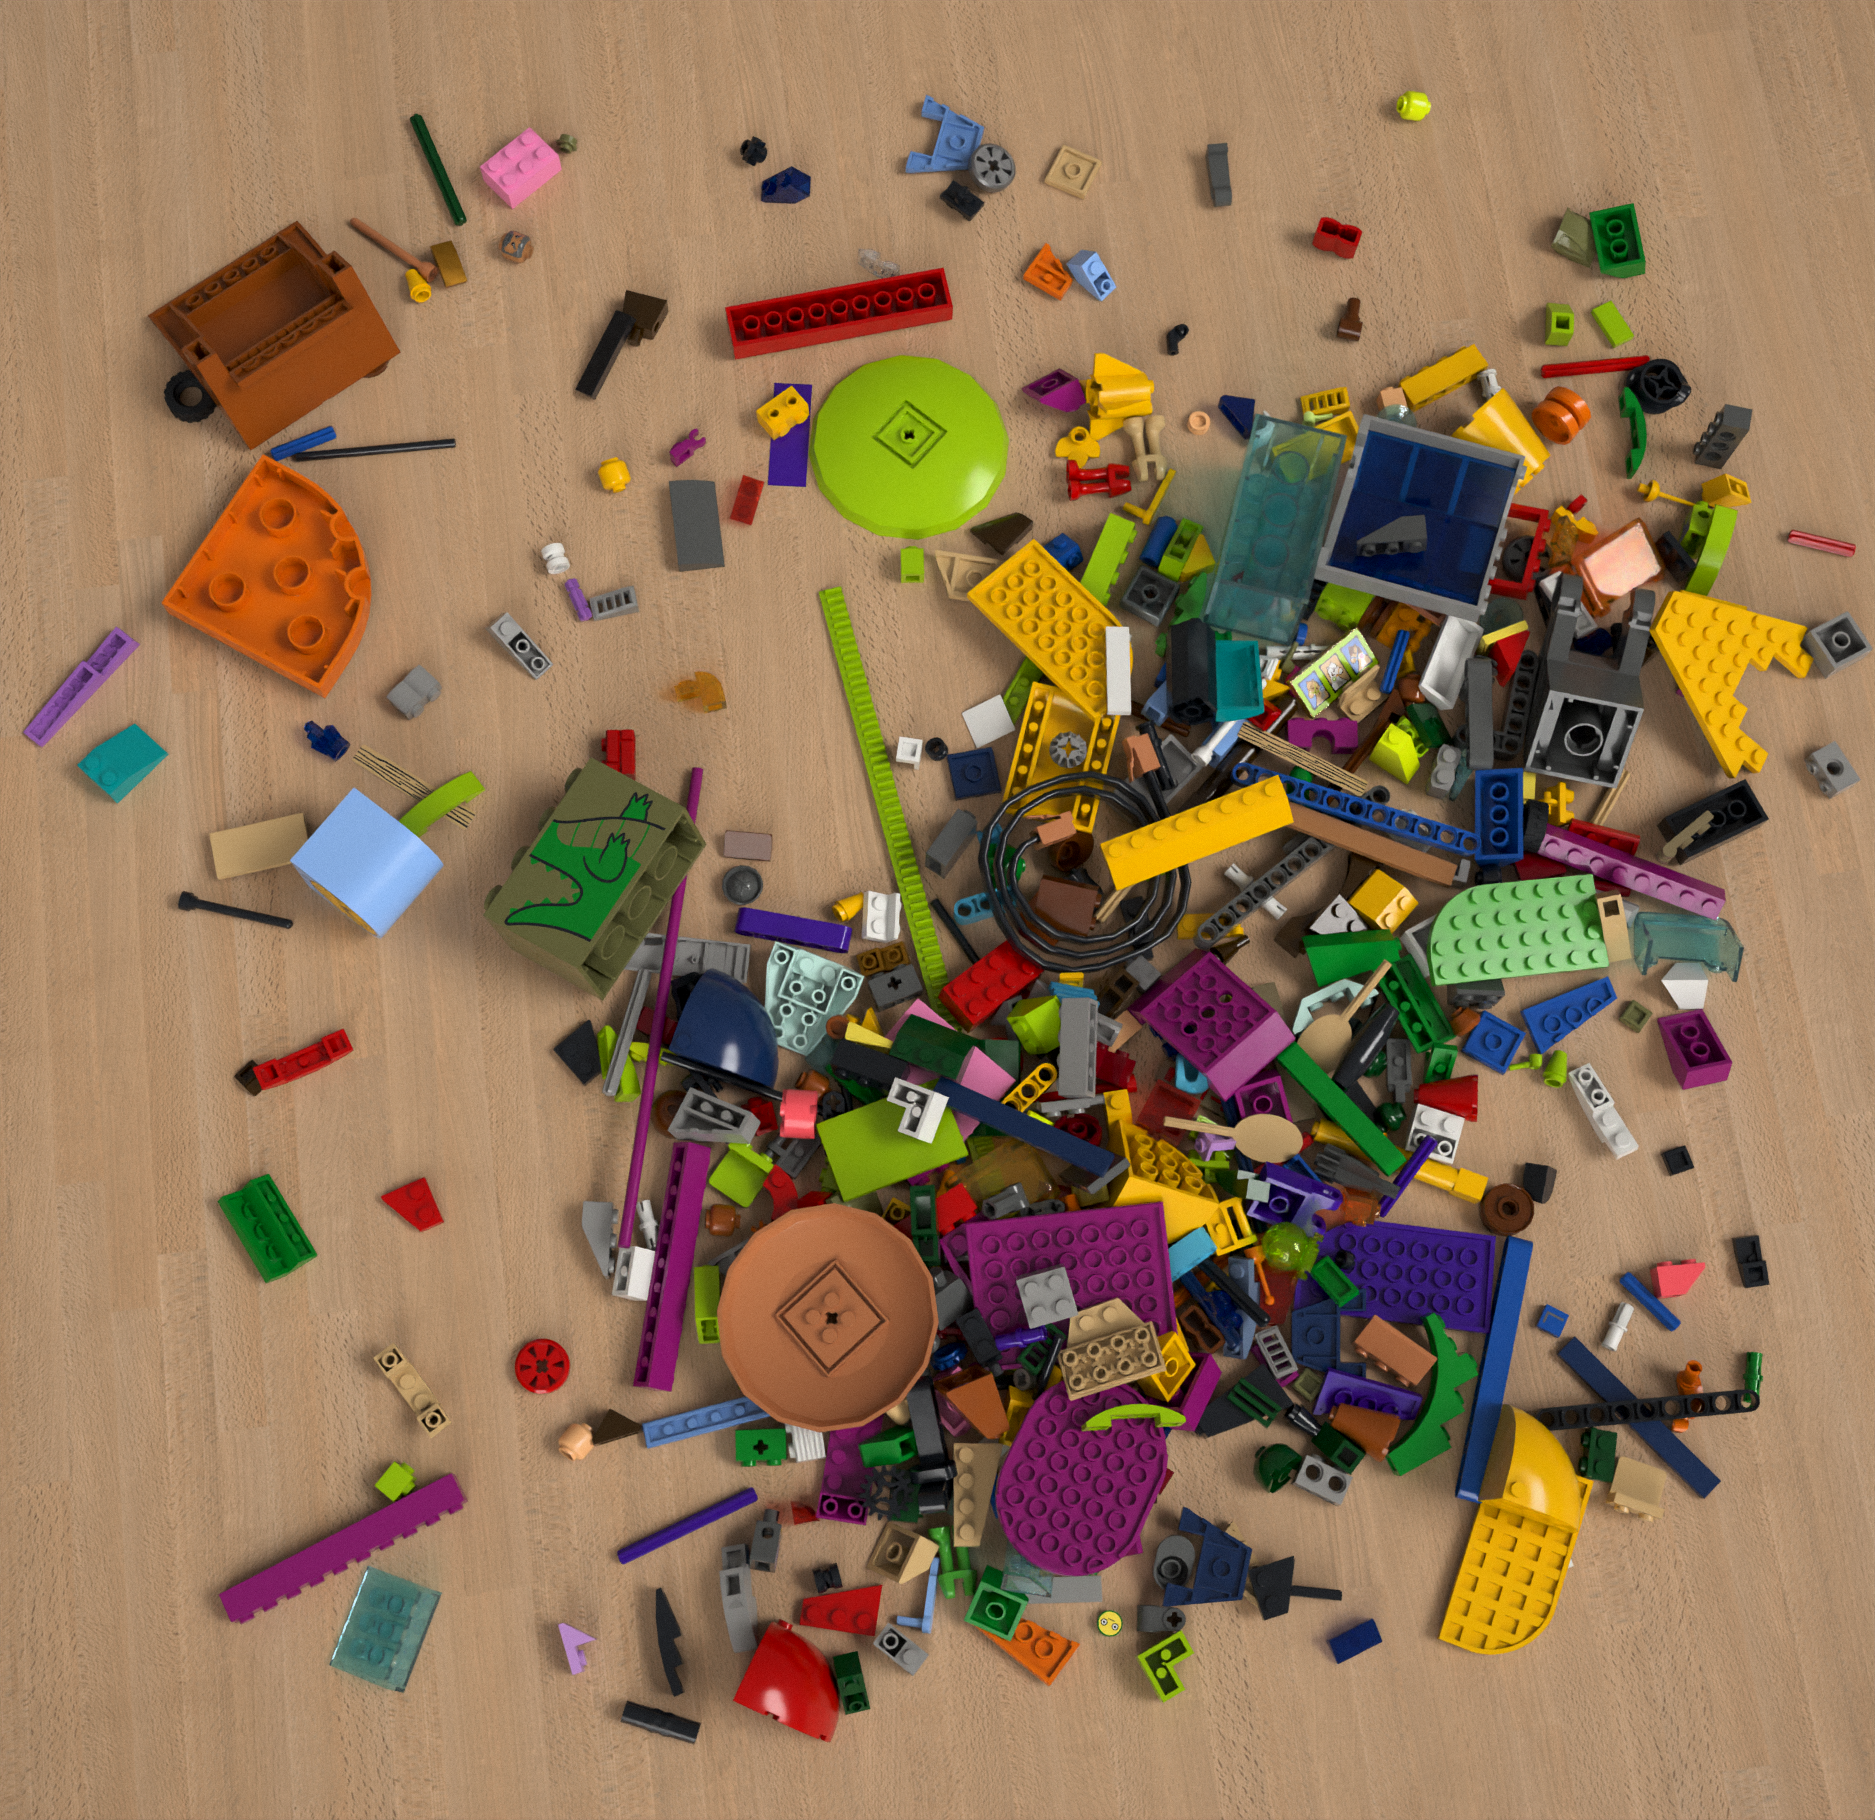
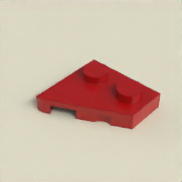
(415, 1204)

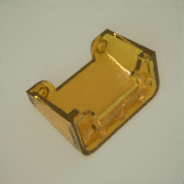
(1004, 1166)

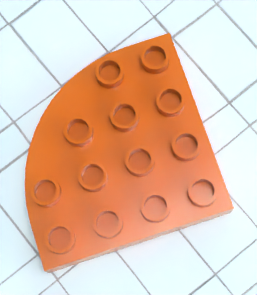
(279, 577)

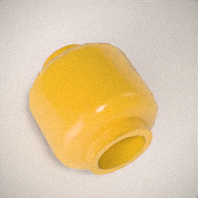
(614, 474)

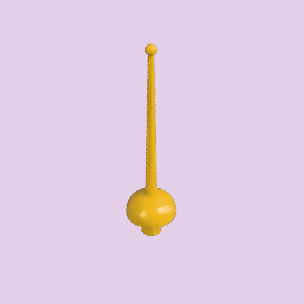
(1652, 491)

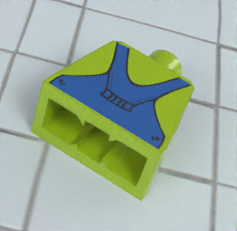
(1696, 523)

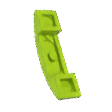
(1713, 550)
(441, 802)
(1163, 1416)

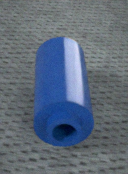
(1158, 541)

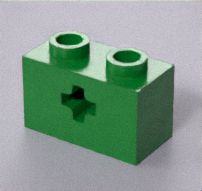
(748, 1439)

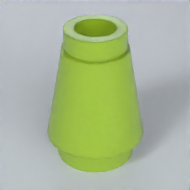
(1556, 1069)

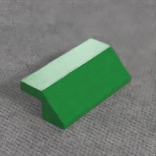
(1418, 1008)
(267, 1228)

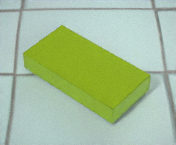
(1612, 324)

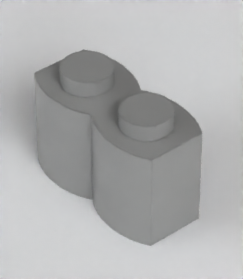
(414, 692)
(1443, 771)

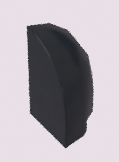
(1539, 1181)

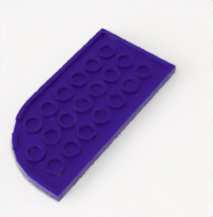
(1412, 1273)

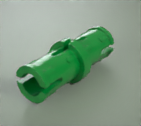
(1752, 1374)

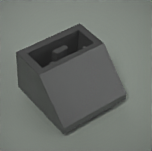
(1480, 994)

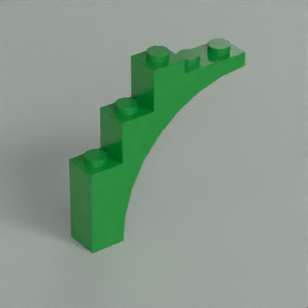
(1442, 1403)

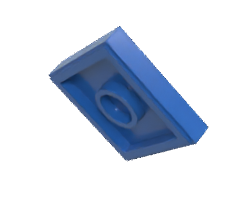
(1493, 1042)

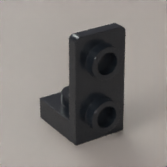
(681, 989)

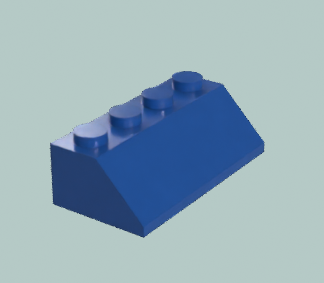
(1499, 816)

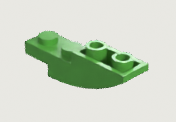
(1187, 607)

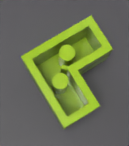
(1158, 1664)

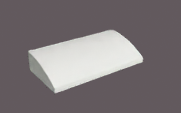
(1446, 664)

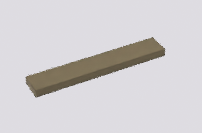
(1297, 1099)

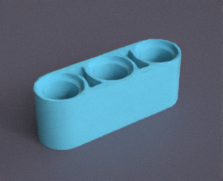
(973, 905)
(1190, 1252)

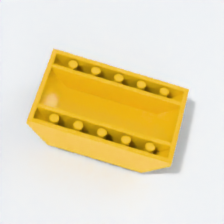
(1046, 716)

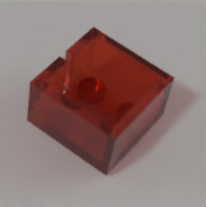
(1170, 1102)

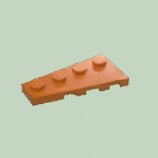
(1037, 1649)

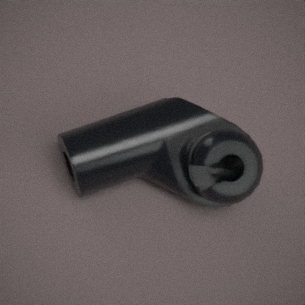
(1174, 337)

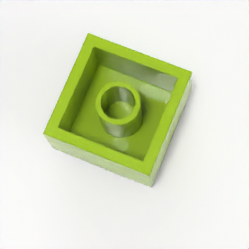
(1342, 605)

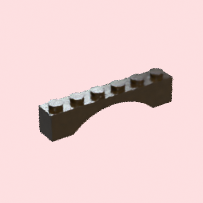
(1291, 934)
(1110, 1000)

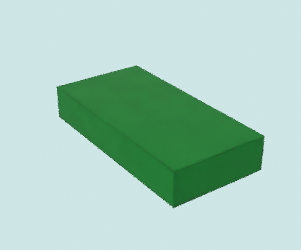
(1333, 1281)

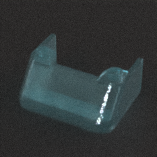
(1686, 939)

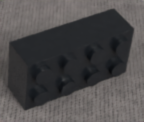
(1734, 813)

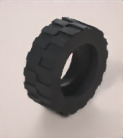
(187, 413)
(1534, 824)

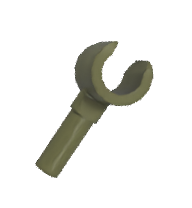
(1286, 663)

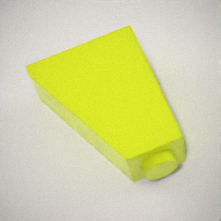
(1396, 754)

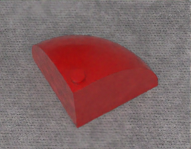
(792, 1683)

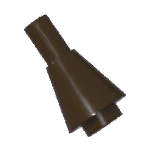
(1227, 951)

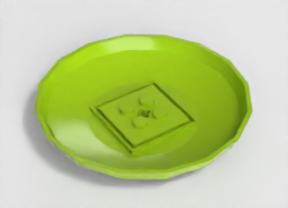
(915, 483)

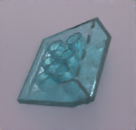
(385, 1629)

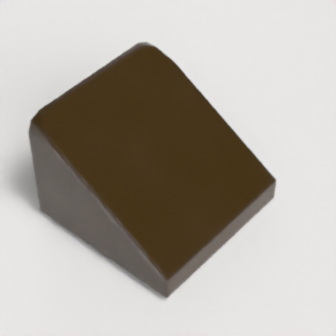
(248, 1078)

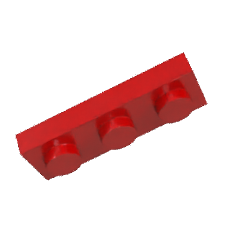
(1611, 837)

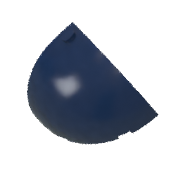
(727, 1030)

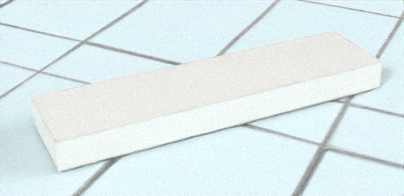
(1118, 670)

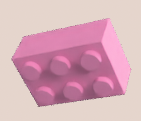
(520, 168)

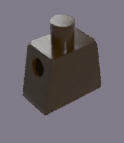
(649, 315)

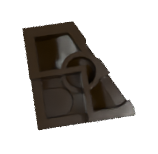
(1004, 531)

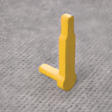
(1148, 515)

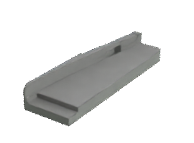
(693, 956)

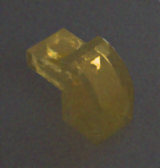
(705, 687)

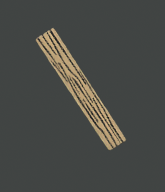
(1302, 759)
(407, 782)

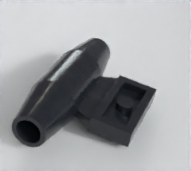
(1365, 1045)

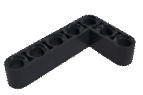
(931, 1444)

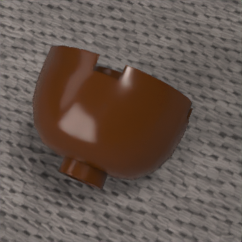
(664, 1110)

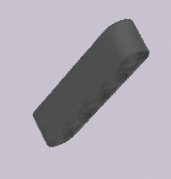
(1478, 713)

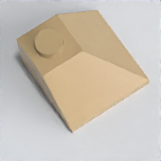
(901, 1554)

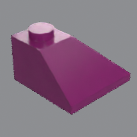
(1057, 390)

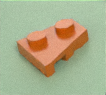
(1048, 274)

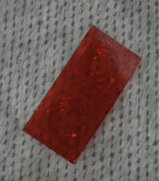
(747, 500)

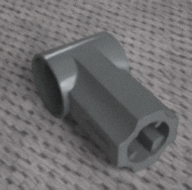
(1007, 1201)

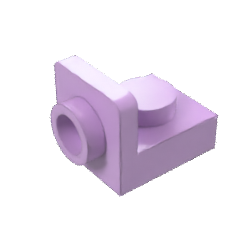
(1207, 1143)

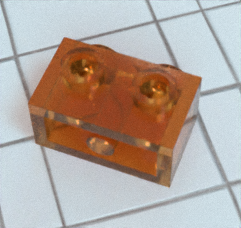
(1359, 1206)

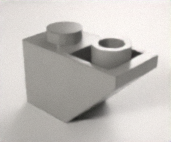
(900, 1649)

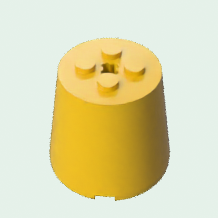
(1504, 427)

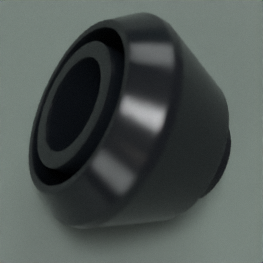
(1488, 875)

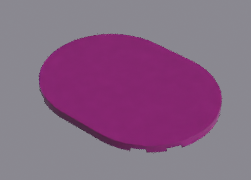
(1077, 1495)

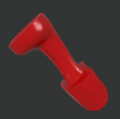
(1113, 474)

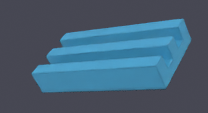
(1069, 991)

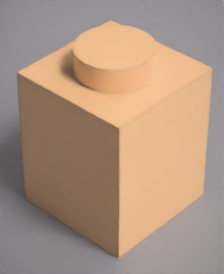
(1390, 396)

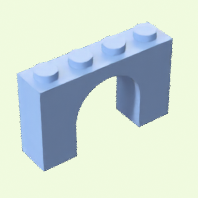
(1156, 710)

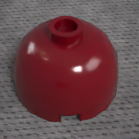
(1081, 1126)

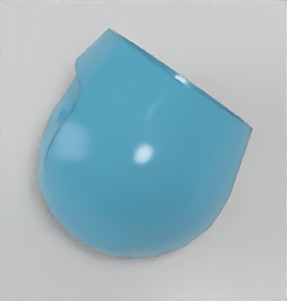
(1188, 1077)

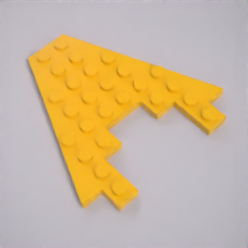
(1707, 655)

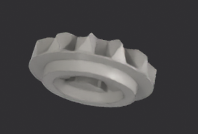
(1059, 755)

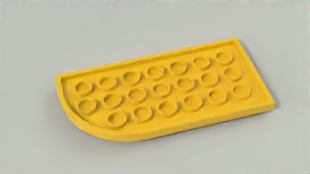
(1051, 623)

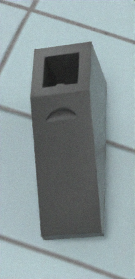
(1399, 536)

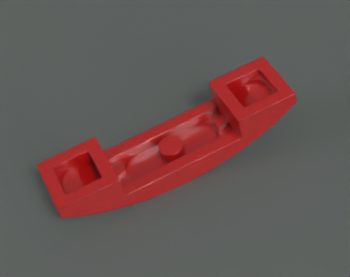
(303, 1062)

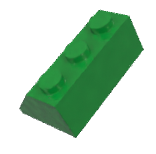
(1618, 241)

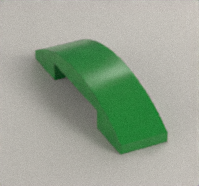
(1631, 409)

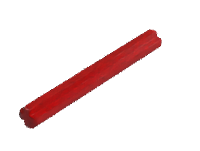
(1593, 366)

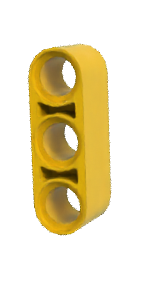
(1035, 1083)

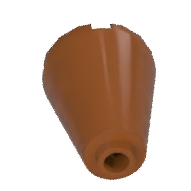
(1365, 1428)

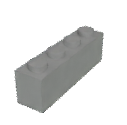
(1077, 1048)

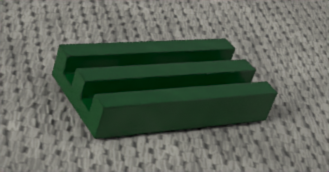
(1271, 1415)

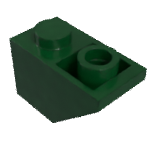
(1338, 1448)
(851, 1682)

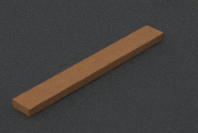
(1372, 845)

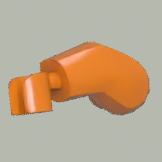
(1688, 1383)

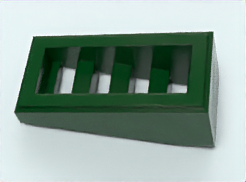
(1021, 1360)

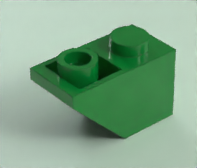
(888, 1447)

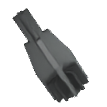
(1350, 1172)

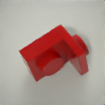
(764, 1113)

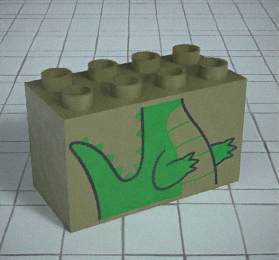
(594, 877)

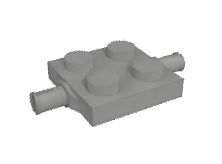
(1073, 1106)

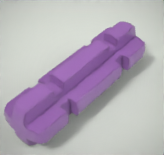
(578, 599)

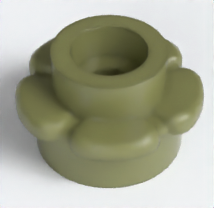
(567, 143)

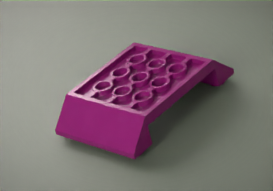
(1231, 1043)

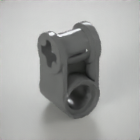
(1154, 1618)

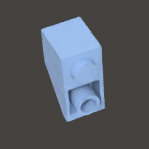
(1091, 274)

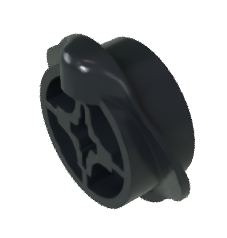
(1667, 383)

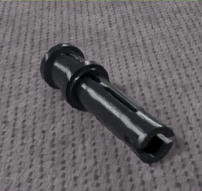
(1162, 773)

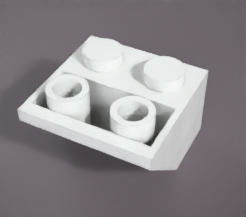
(1438, 1124)

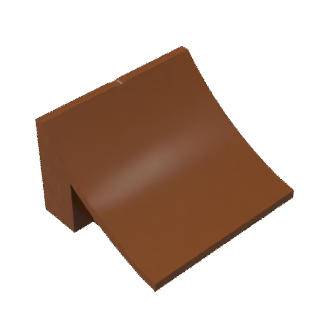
(277, 333)

